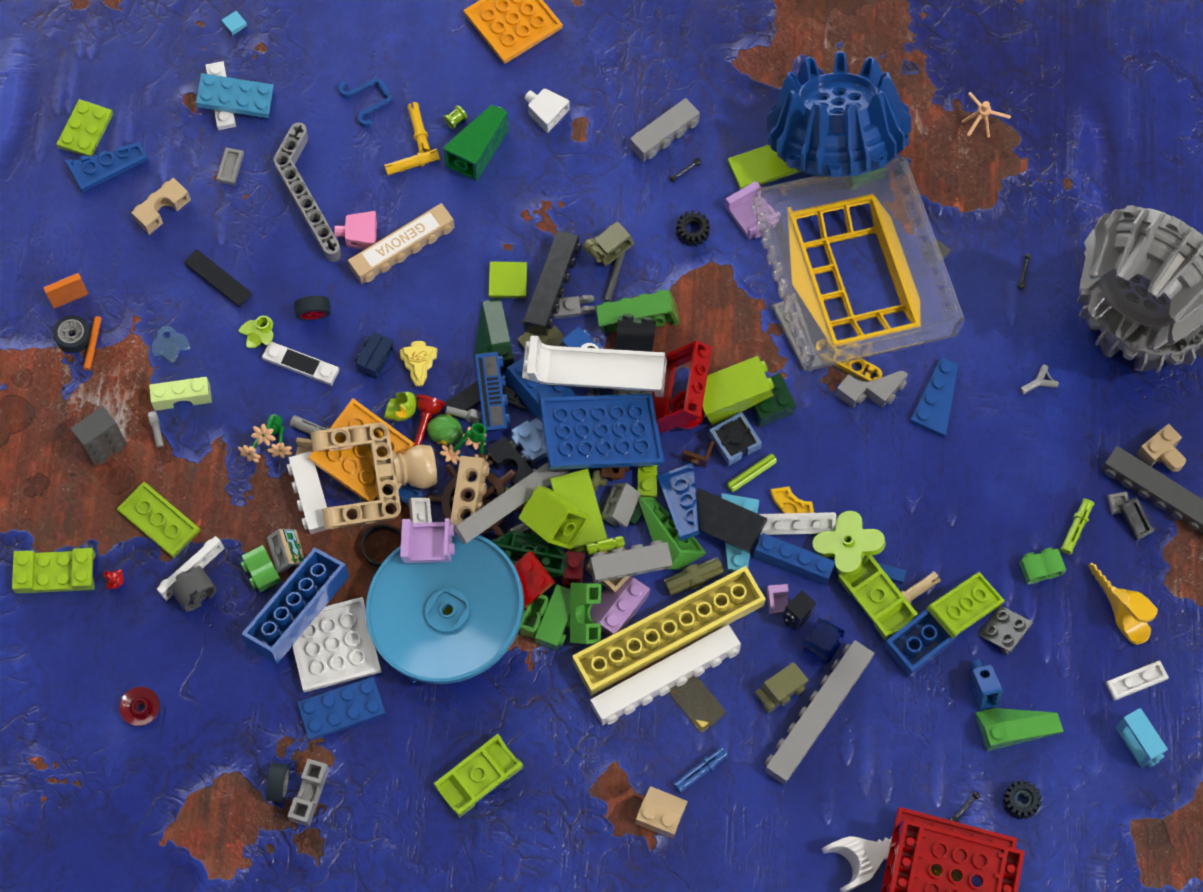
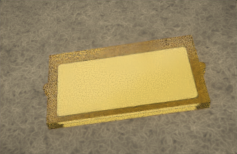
(698, 703)

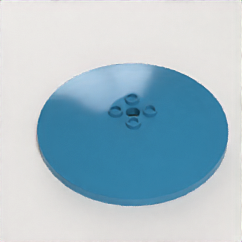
(437, 648)

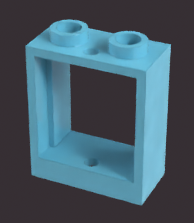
(1141, 738)

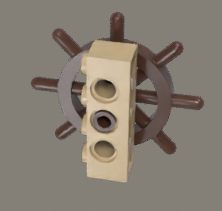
(471, 495)

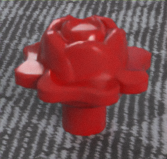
(114, 579)

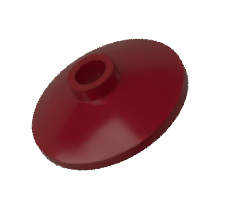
(133, 699)

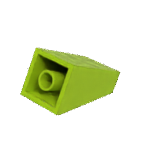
(736, 389)
(579, 491)

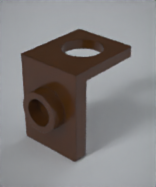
(696, 459)

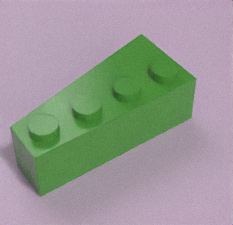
(658, 306)

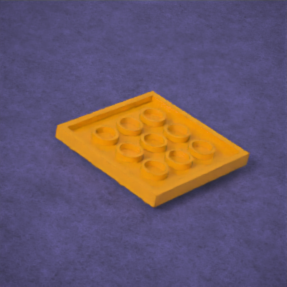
(512, 25)
(354, 465)

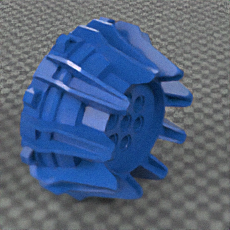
(838, 119)

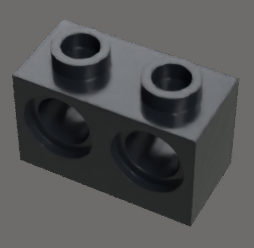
(798, 610)

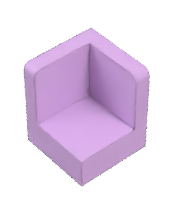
(777, 598)

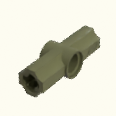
(693, 576)

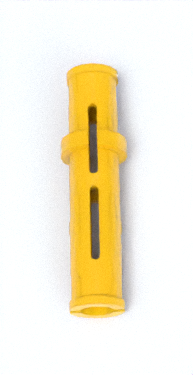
(420, 134)
(411, 162)

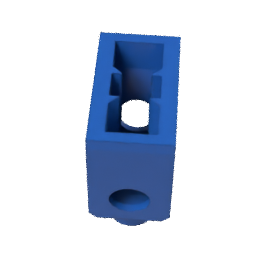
(985, 685)

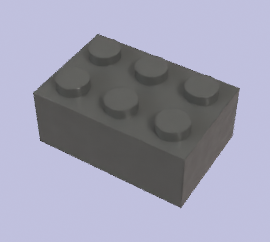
(99, 436)

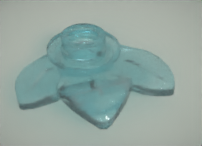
(169, 346)

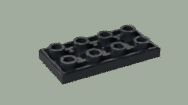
(728, 521)

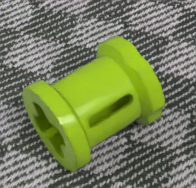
(455, 117)

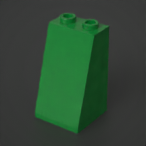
(477, 143)

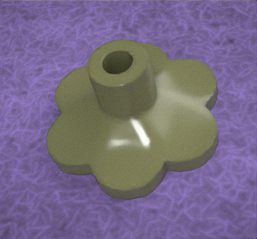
(597, 480)

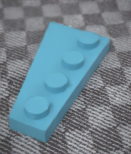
(735, 557)

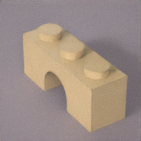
(170, 194)

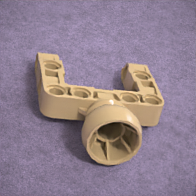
(394, 470)

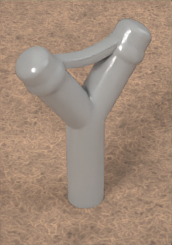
(1040, 381)

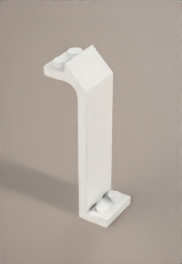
(594, 367)

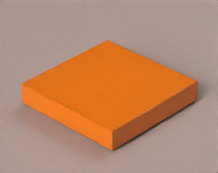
(66, 290)

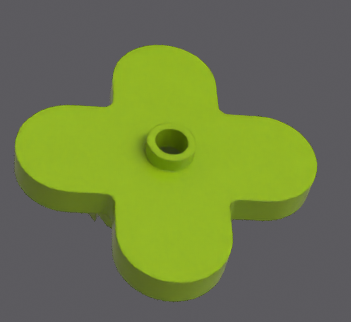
(849, 543)

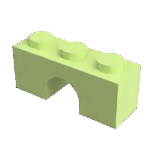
(193, 390)

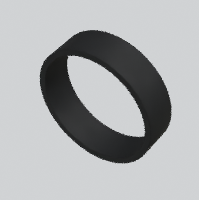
(373, 529)

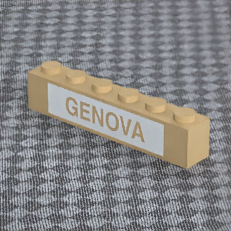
(401, 244)

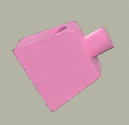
(359, 230)

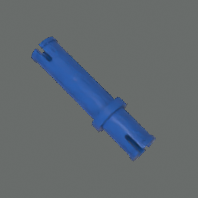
(708, 764)

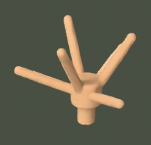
(983, 112)

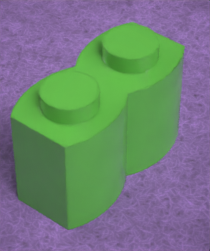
(1042, 566)
(261, 569)
(533, 616)

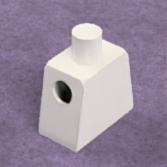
(547, 108)

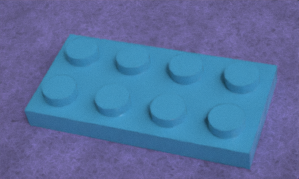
(234, 95)

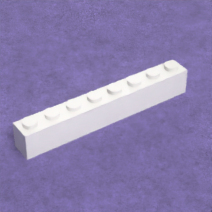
(665, 674)

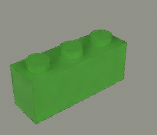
(555, 620)

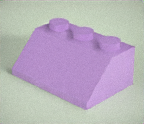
(619, 606)

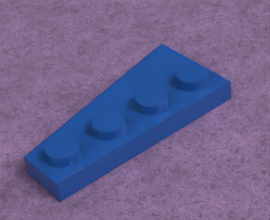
(106, 165)
(936, 401)
(680, 494)

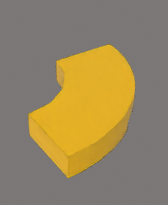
(788, 502)

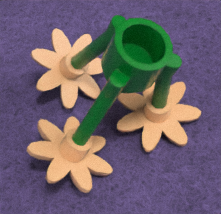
(272, 426)
(475, 435)

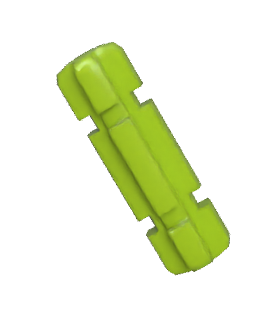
(605, 545)

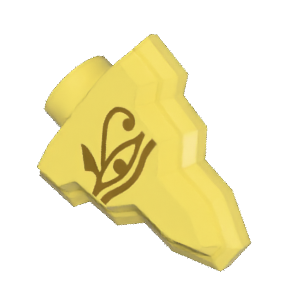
(418, 360)

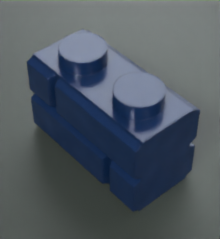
(374, 355)

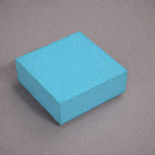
(234, 22)

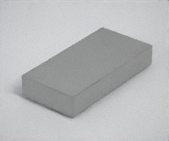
(230, 166)

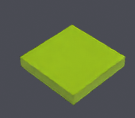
(508, 280)

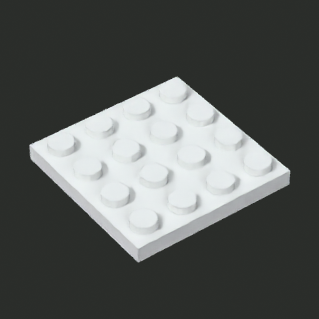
(336, 647)

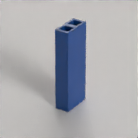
(894, 573)

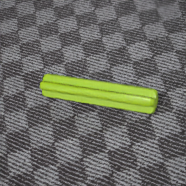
(751, 472)

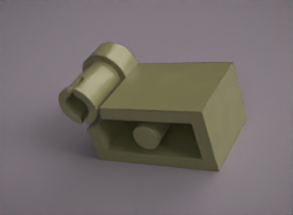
(609, 244)
(781, 687)

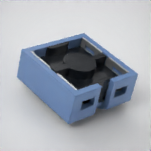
(735, 438)

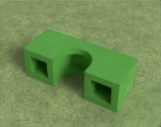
(582, 627)

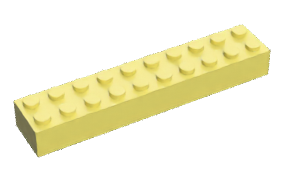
(668, 630)

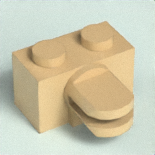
(1162, 449)

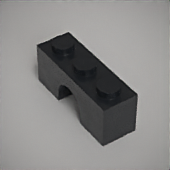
(505, 453)

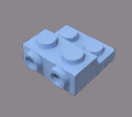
(530, 440)

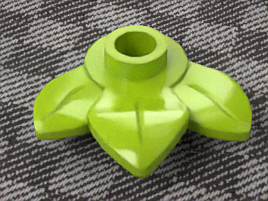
(257, 333)

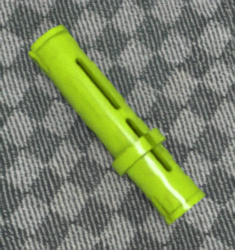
(1080, 519)

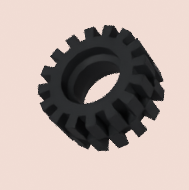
(697, 219)

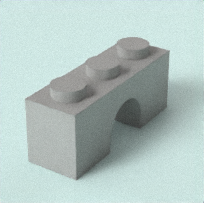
(312, 784)

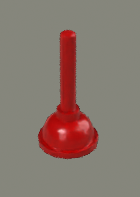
(428, 407)

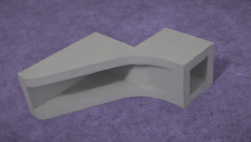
(879, 390)

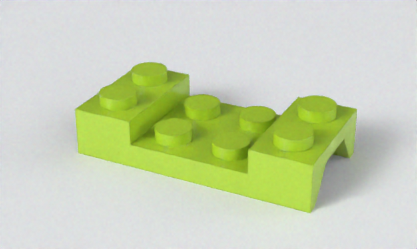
(53, 571)
(879, 598)
(478, 775)

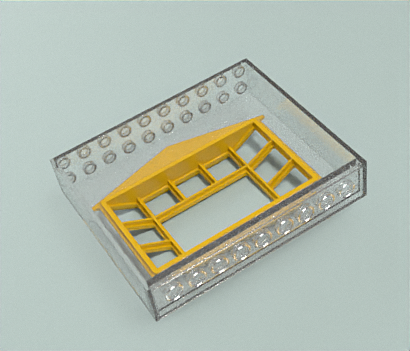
(906, 245)

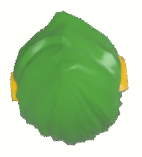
(444, 429)

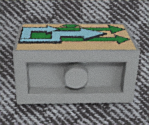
(285, 549)

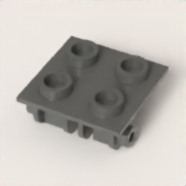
(1005, 629)

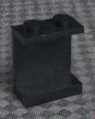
(635, 333)

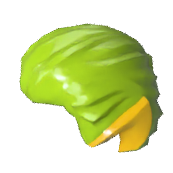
(401, 407)

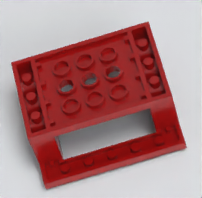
(929, 840)

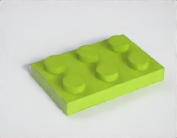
(85, 128)

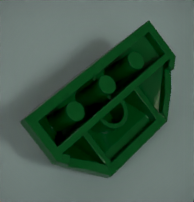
(518, 544)

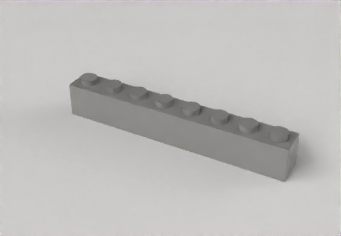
(819, 712)

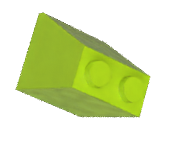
(554, 517)

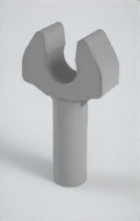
(471, 416)
(155, 424)

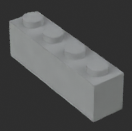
(664, 130)
(630, 562)

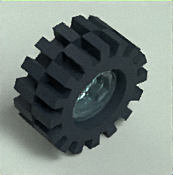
(1015, 807)

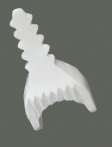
(863, 856)

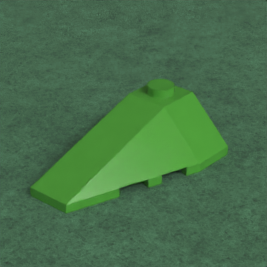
(664, 529)
(1011, 726)

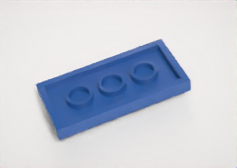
(341, 708)

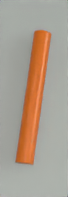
(92, 343)

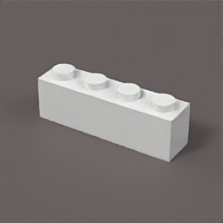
(309, 490)

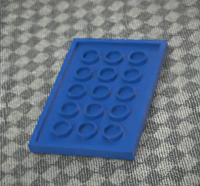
(600, 431)

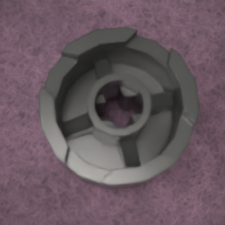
(192, 588)

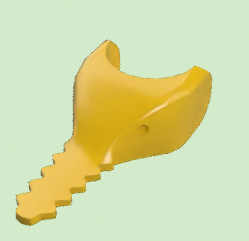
(1130, 609)

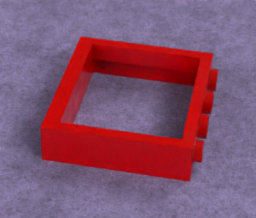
(699, 355)

